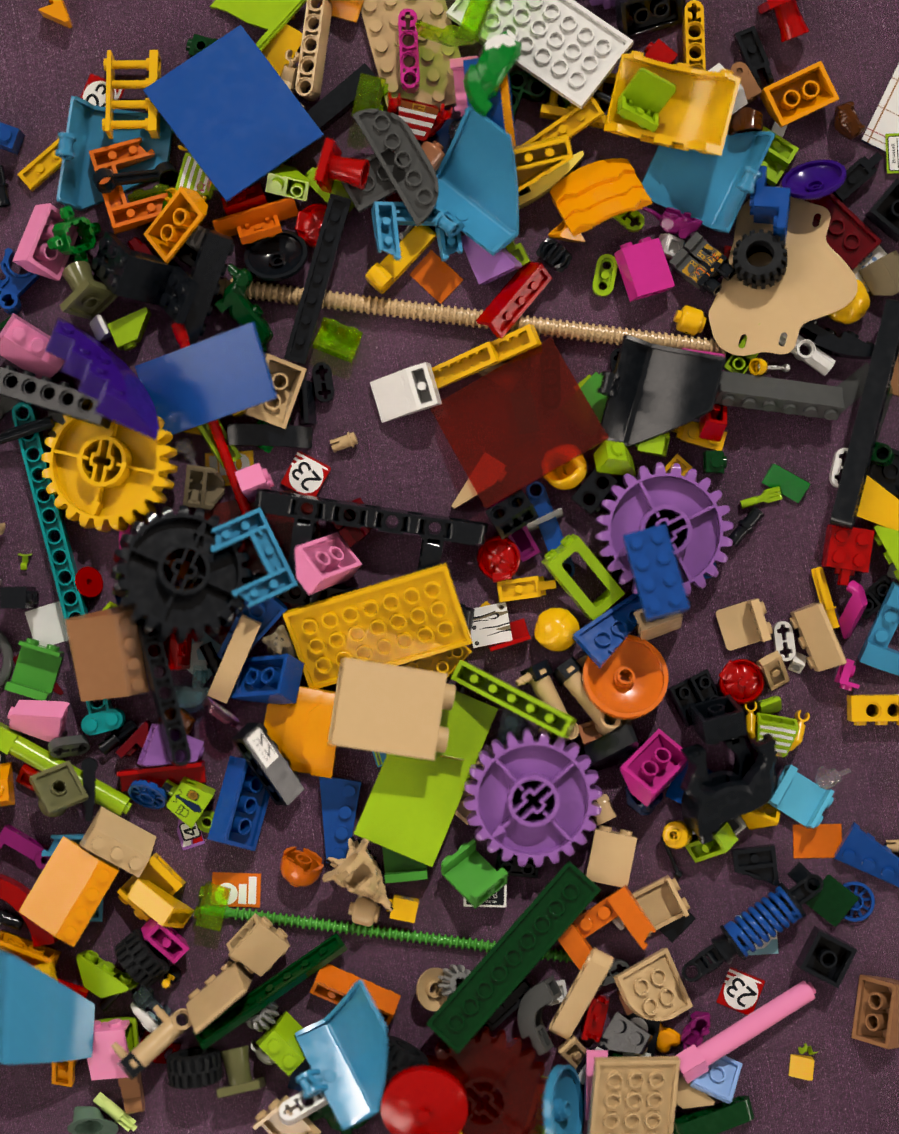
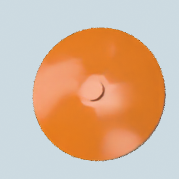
(629, 681)

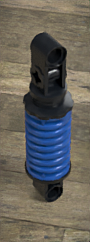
(754, 926)

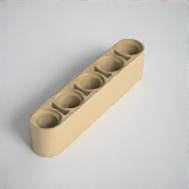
(317, 56)
(580, 993)

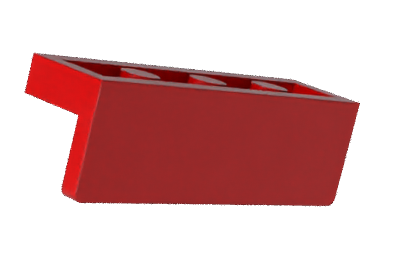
(515, 298)
(161, 773)

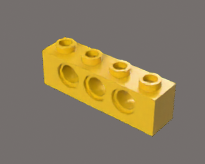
(857, 709)

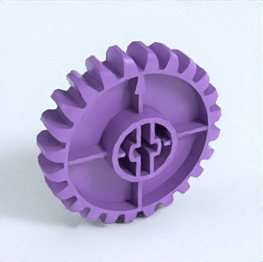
(681, 497)
(510, 822)

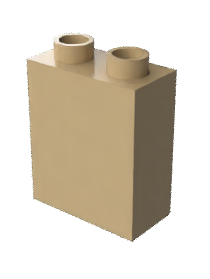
(390, 709)

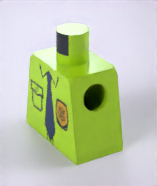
(188, 799)

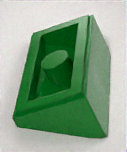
(790, 484)

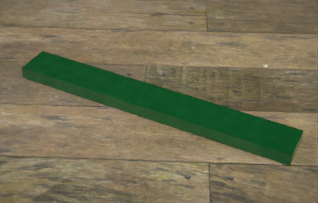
(271, 990)

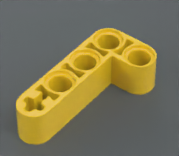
(694, 43)
(385, 274)

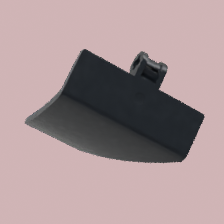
(657, 390)

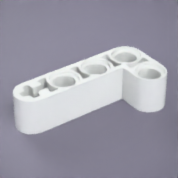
(290, 1104)

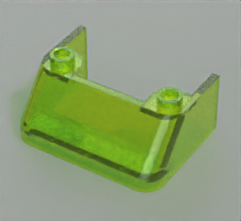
(469, 29)

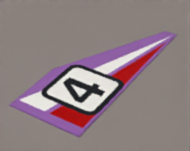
(189, 837)

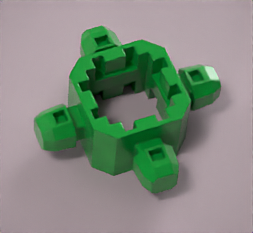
(62, 241)

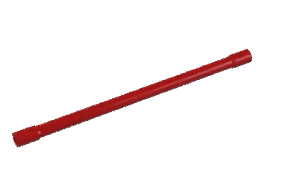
(183, 340)

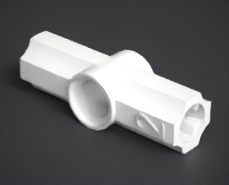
(816, 358)

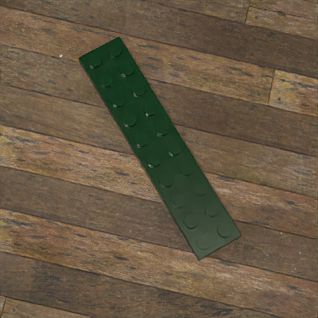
(513, 957)

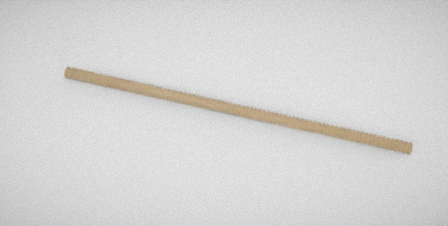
(469, 317)

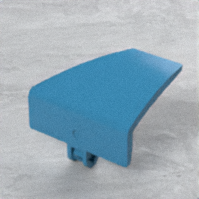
(86, 134)
(479, 184)
(708, 184)
(41, 1017)
(347, 1057)

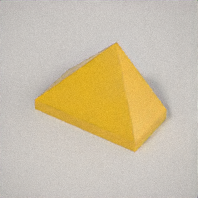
(762, 817)

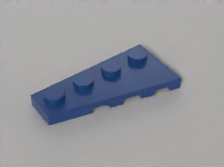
(265, 612)
(608, 631)
(868, 855)

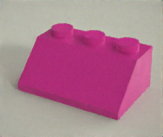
(653, 767)

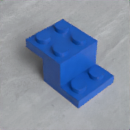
(770, 205)

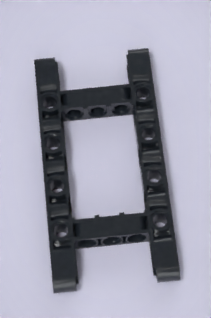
(370, 516)

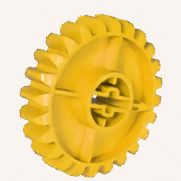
(101, 493)

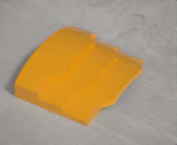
(598, 193)
(303, 731)

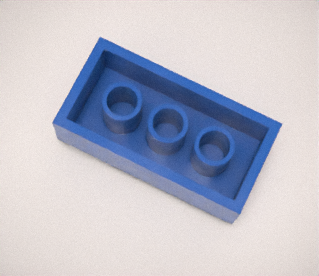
(655, 573)

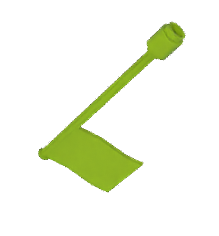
(264, 14)

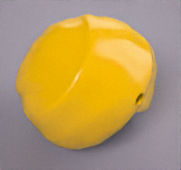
(855, 309)
(569, 474)
(555, 629)

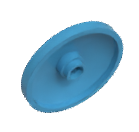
(563, 1102)

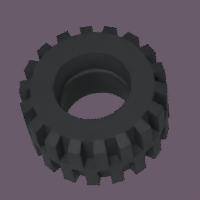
(760, 243)
(141, 959)
(403, 1056)
(194, 1068)

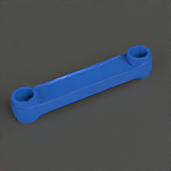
(550, 529)

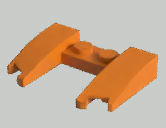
(126, 215)
(620, 904)

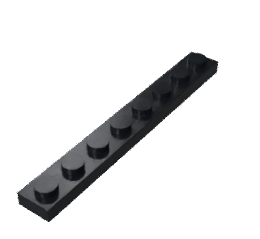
(317, 279)

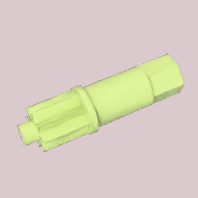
(115, 1112)

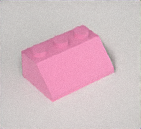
(33, 249)
(26, 348)
(324, 563)

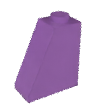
(488, 266)
(155, 752)

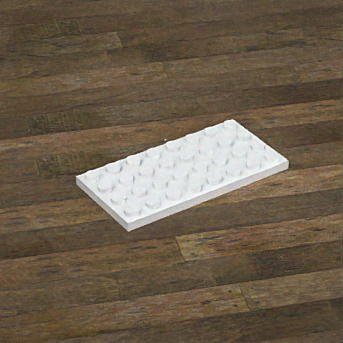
(559, 40)

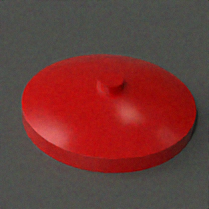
(424, 1102)

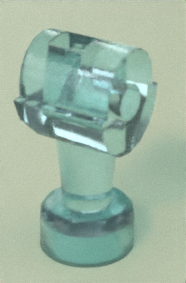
(145, 998)

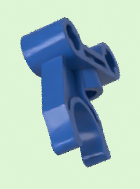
(14, 284)

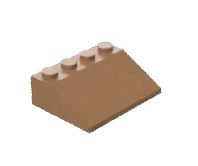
(106, 655)

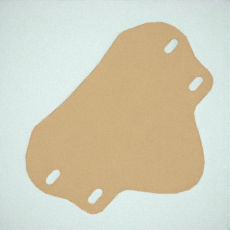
(812, 287)

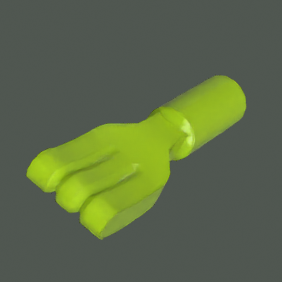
(768, 495)

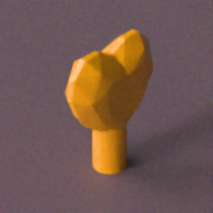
(667, 1038)

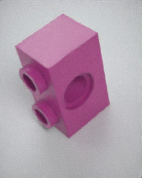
(165, 940)

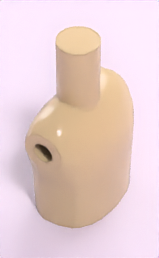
(607, 810)

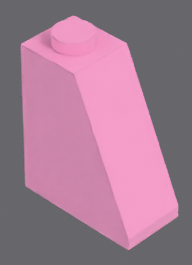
(39, 718)

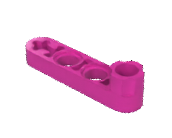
(406, 51)

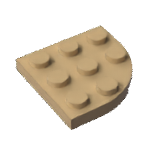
(654, 988)

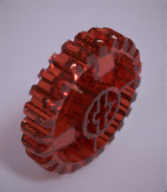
(500, 1067)

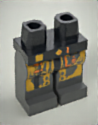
(702, 265)

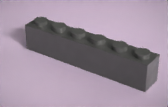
(780, 395)

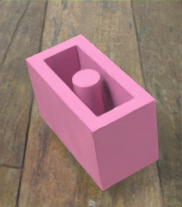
(254, 478)

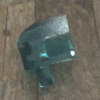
(193, 695)

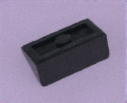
(307, 403)

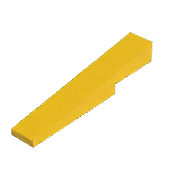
(486, 355)

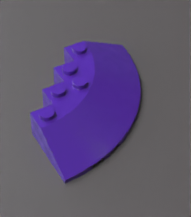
(104, 378)

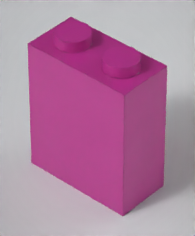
(644, 268)

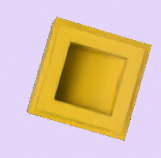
(801, 1067)

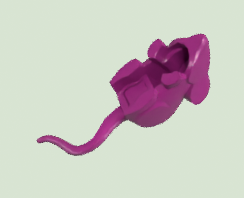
(675, 222)
(695, 1029)

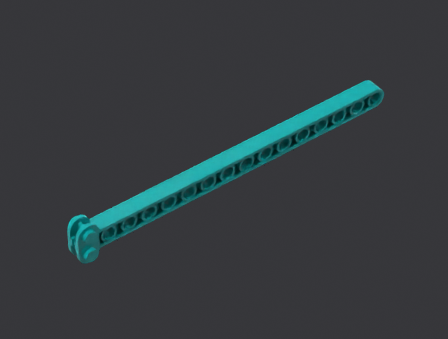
(100, 718)

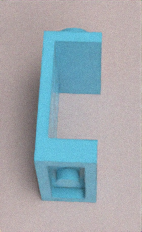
(800, 798)

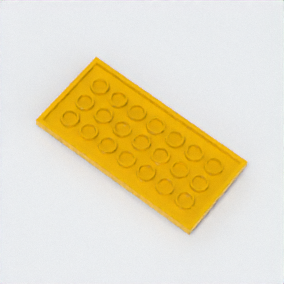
(379, 624)

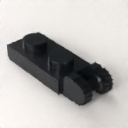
(754, 54)

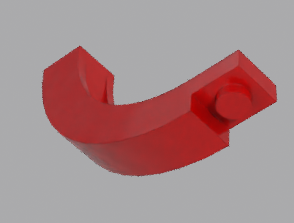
(15, 895)

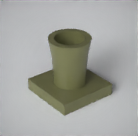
(88, 296)
(58, 789)
(238, 1072)

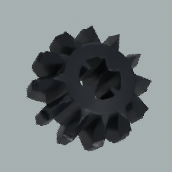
(554, 255)

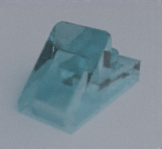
(509, 722)

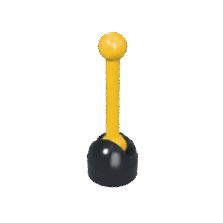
(170, 977)

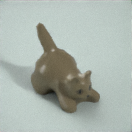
(280, 643)

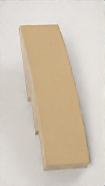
(234, 659)

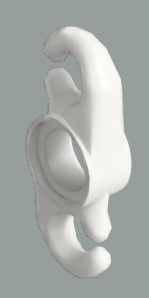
(147, 1018)

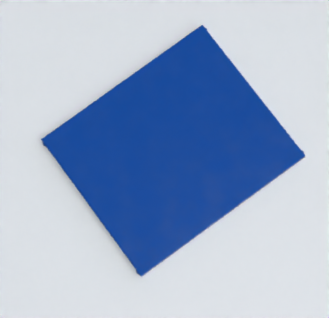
(233, 113)

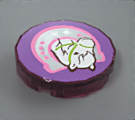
(221, 712)

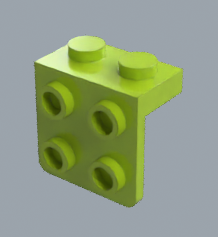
(645, 99)

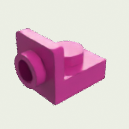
(844, 673)

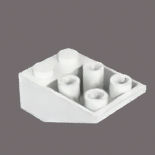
(406, 392)

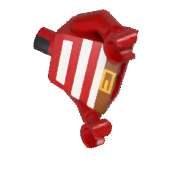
(421, 117)

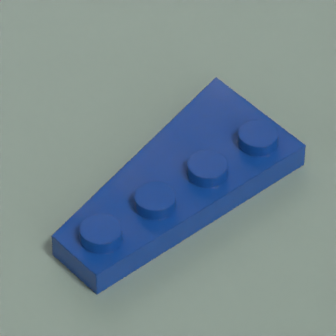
(339, 811)

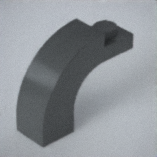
(530, 1013)

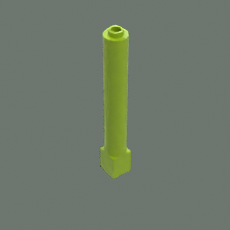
(39, 758)

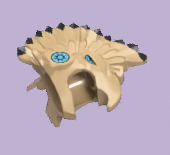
(359, 873)

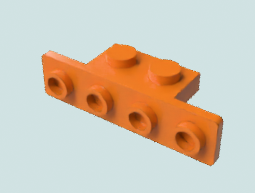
(258, 221)

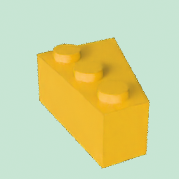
(540, 158)

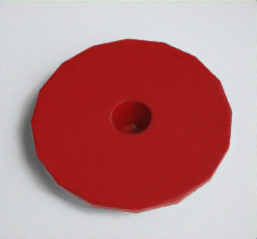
(89, 581)

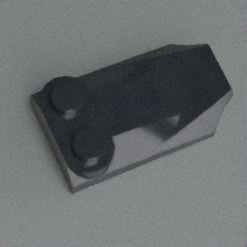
(647, 16)

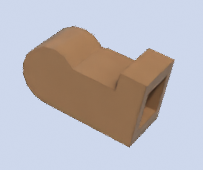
(747, 81)
(132, 1094)

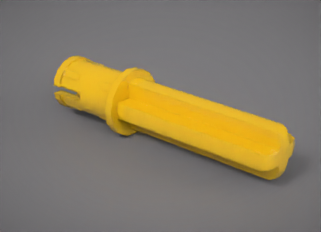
(824, 595)

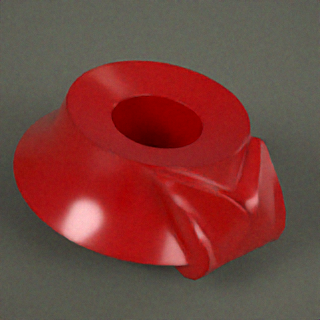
(310, 222)
(498, 559)
(742, 680)

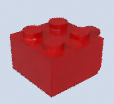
(847, 551)

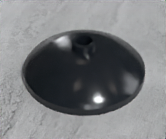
(276, 256)

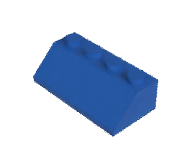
(239, 807)

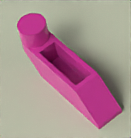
(853, 609)

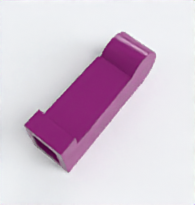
(24, 844)

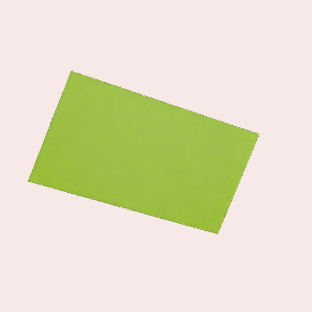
(419, 796)

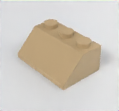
(817, 637)
(119, 841)

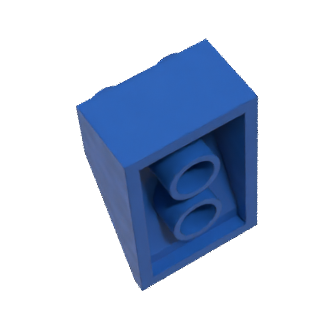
(269, 679)

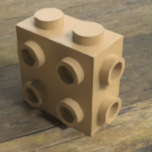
(258, 945)

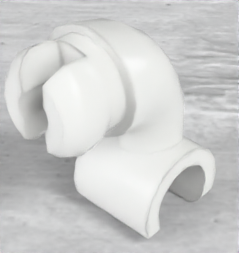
(261, 1055)

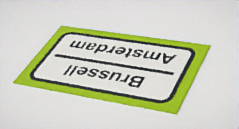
(892, 153)

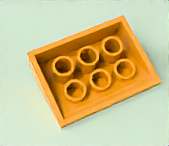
(69, 891)

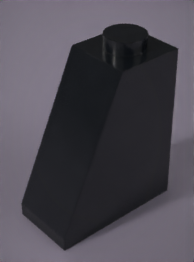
(612, 748)

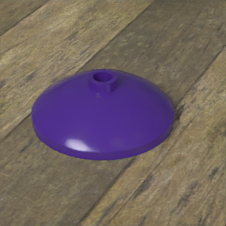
(814, 179)

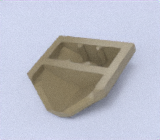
(882, 275)
(202, 487)

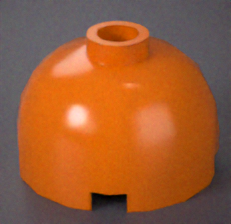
(300, 867)

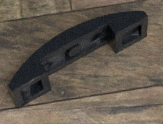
(269, 435)

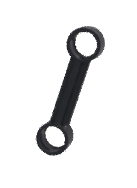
(134, 177)

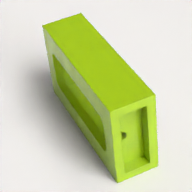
(553, 563)

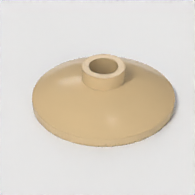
(430, 1000)

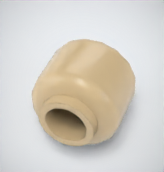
(364, 911)

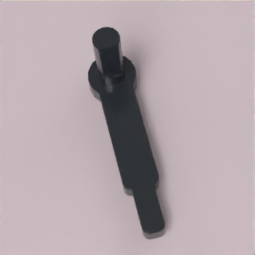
(89, 769)

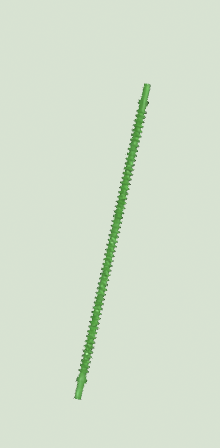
(377, 931)

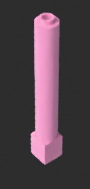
(695, 1060)

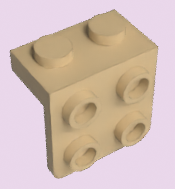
(744, 624)

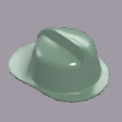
(90, 1121)

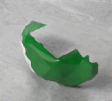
(485, 77)

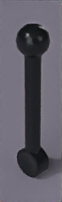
(678, 874)

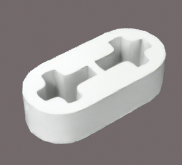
(836, 466)
(789, 640)

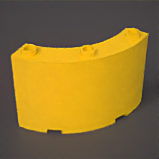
(693, 116)

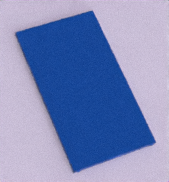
(208, 379)

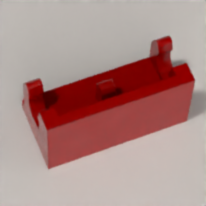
(595, 1018)

